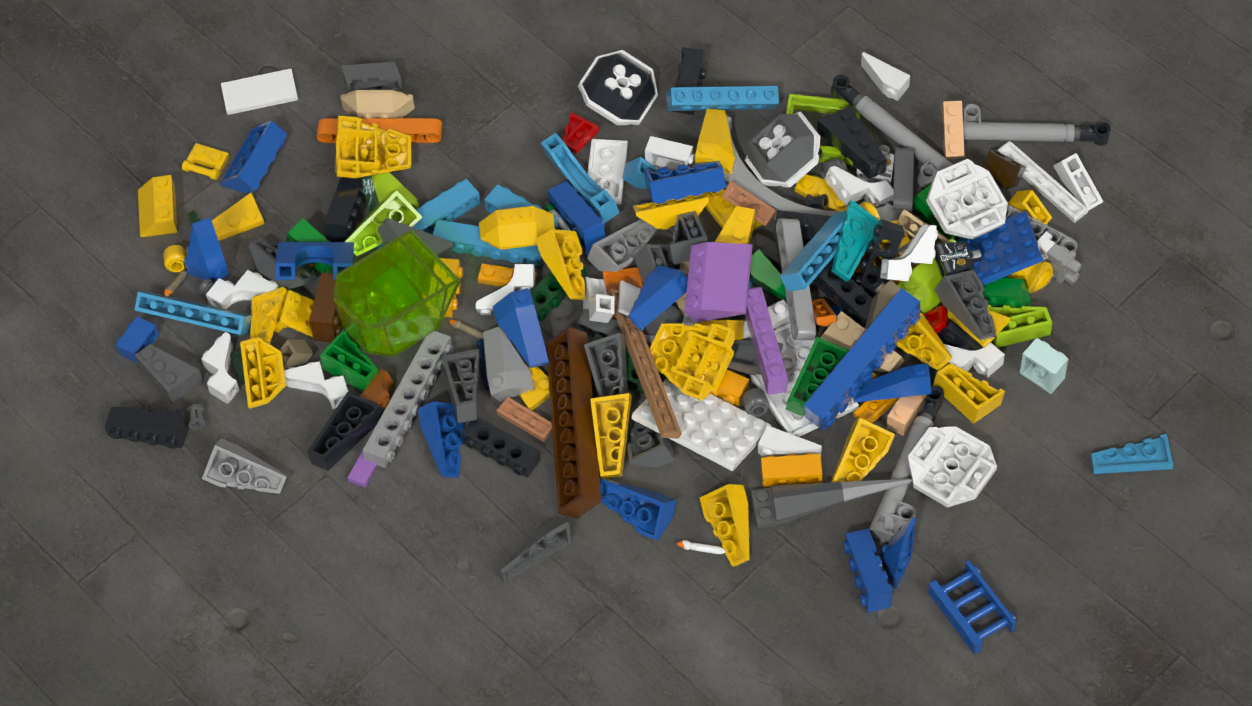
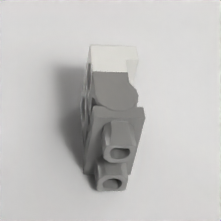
(1062, 261)

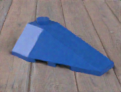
(659, 292)
(519, 321)
(904, 382)
(443, 436)
(642, 508)
(899, 552)

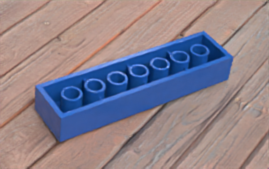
(862, 360)

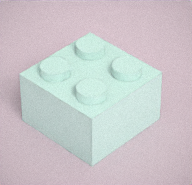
(1044, 365)

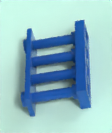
(962, 623)

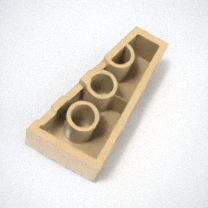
(847, 332)

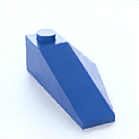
(204, 252)

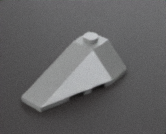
(619, 248)
(238, 468)

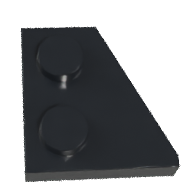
(955, 337)

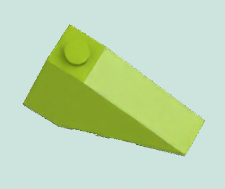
(393, 207)
(922, 284)

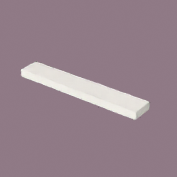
(1046, 184)

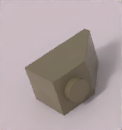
(295, 353)

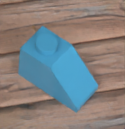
(634, 172)

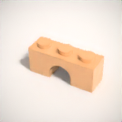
(953, 129)

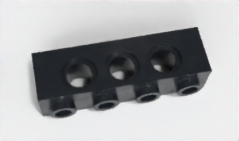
(884, 231)
(844, 300)
(497, 438)

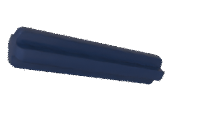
(480, 344)

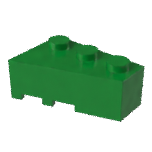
(306, 233)
(346, 360)

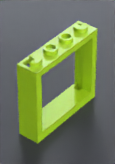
(821, 105)

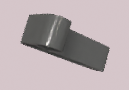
(903, 179)

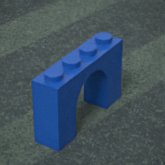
(295, 254)

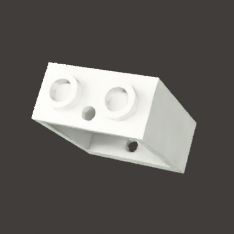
(668, 149)

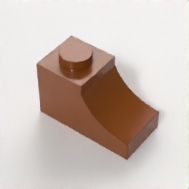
(379, 389)

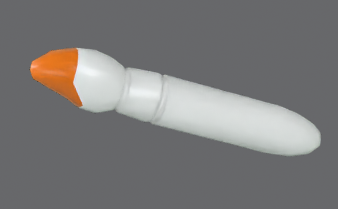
(700, 547)

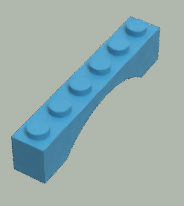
(569, 167)

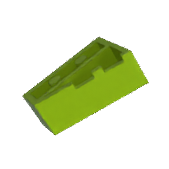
(1025, 324)

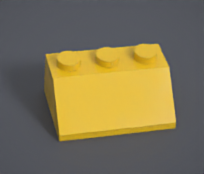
(157, 207)

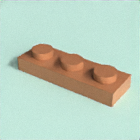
(741, 197)
(525, 419)

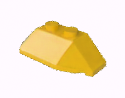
(664, 215)
(515, 227)
(262, 371)

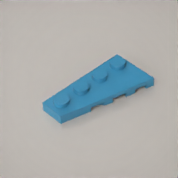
(1143, 456)

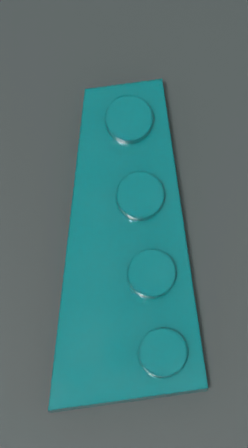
(853, 240)

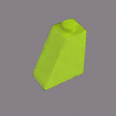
(386, 182)

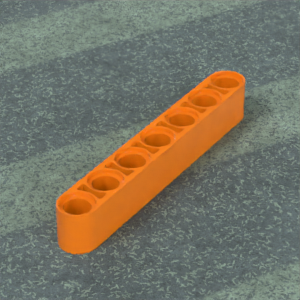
(420, 129)

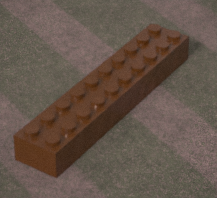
(573, 424)

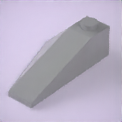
(504, 365)

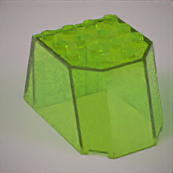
(394, 295)

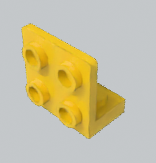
(295, 313)

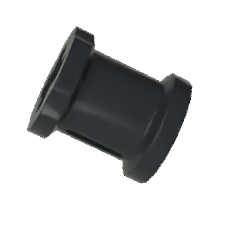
(817, 202)

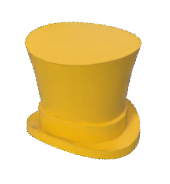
(1035, 276)

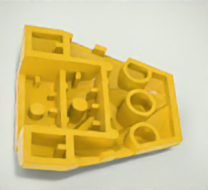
(368, 149)
(693, 356)

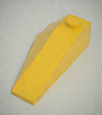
(715, 141)
(562, 255)
(862, 451)

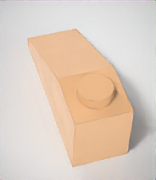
(904, 413)

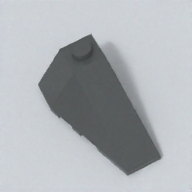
(965, 300)
(647, 446)

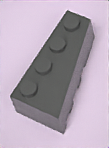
(609, 364)
(462, 381)

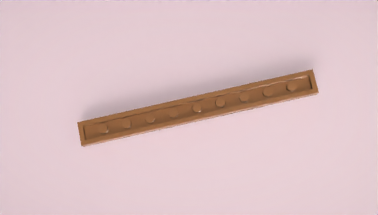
(647, 374)

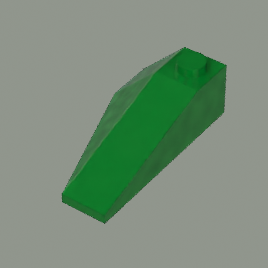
(766, 275)

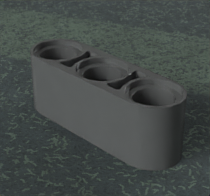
(593, 327)

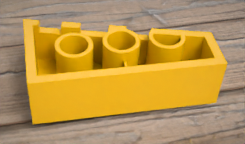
(611, 430)

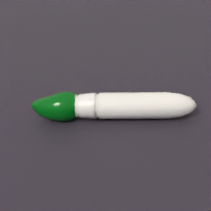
(561, 223)

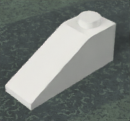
(887, 78)
(1078, 181)
(780, 443)

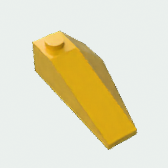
(925, 345)
(729, 517)

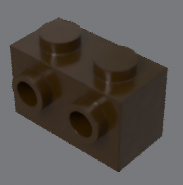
(1003, 169)

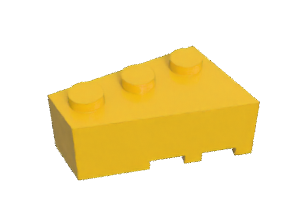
(738, 227)
(968, 394)

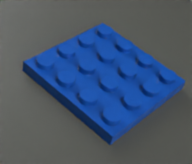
(1005, 249)

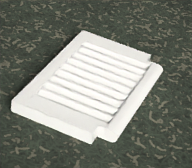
(627, 296)

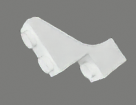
(852, 188)
(919, 250)
(522, 279)
(251, 284)
(597, 301)
(985, 360)
(217, 362)
(311, 379)

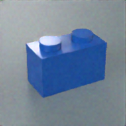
(137, 337)

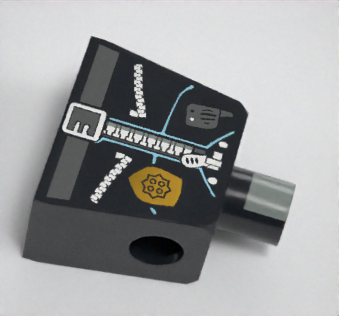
(955, 258)

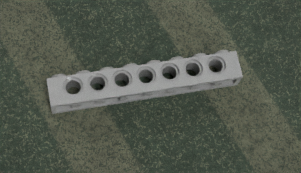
(424, 358)

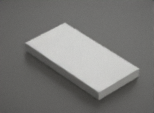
(259, 91)
(608, 164)

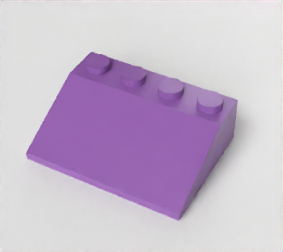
(717, 280)

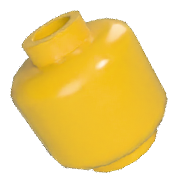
(174, 258)

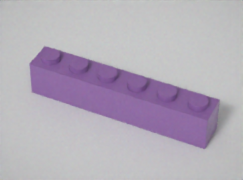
(765, 343)

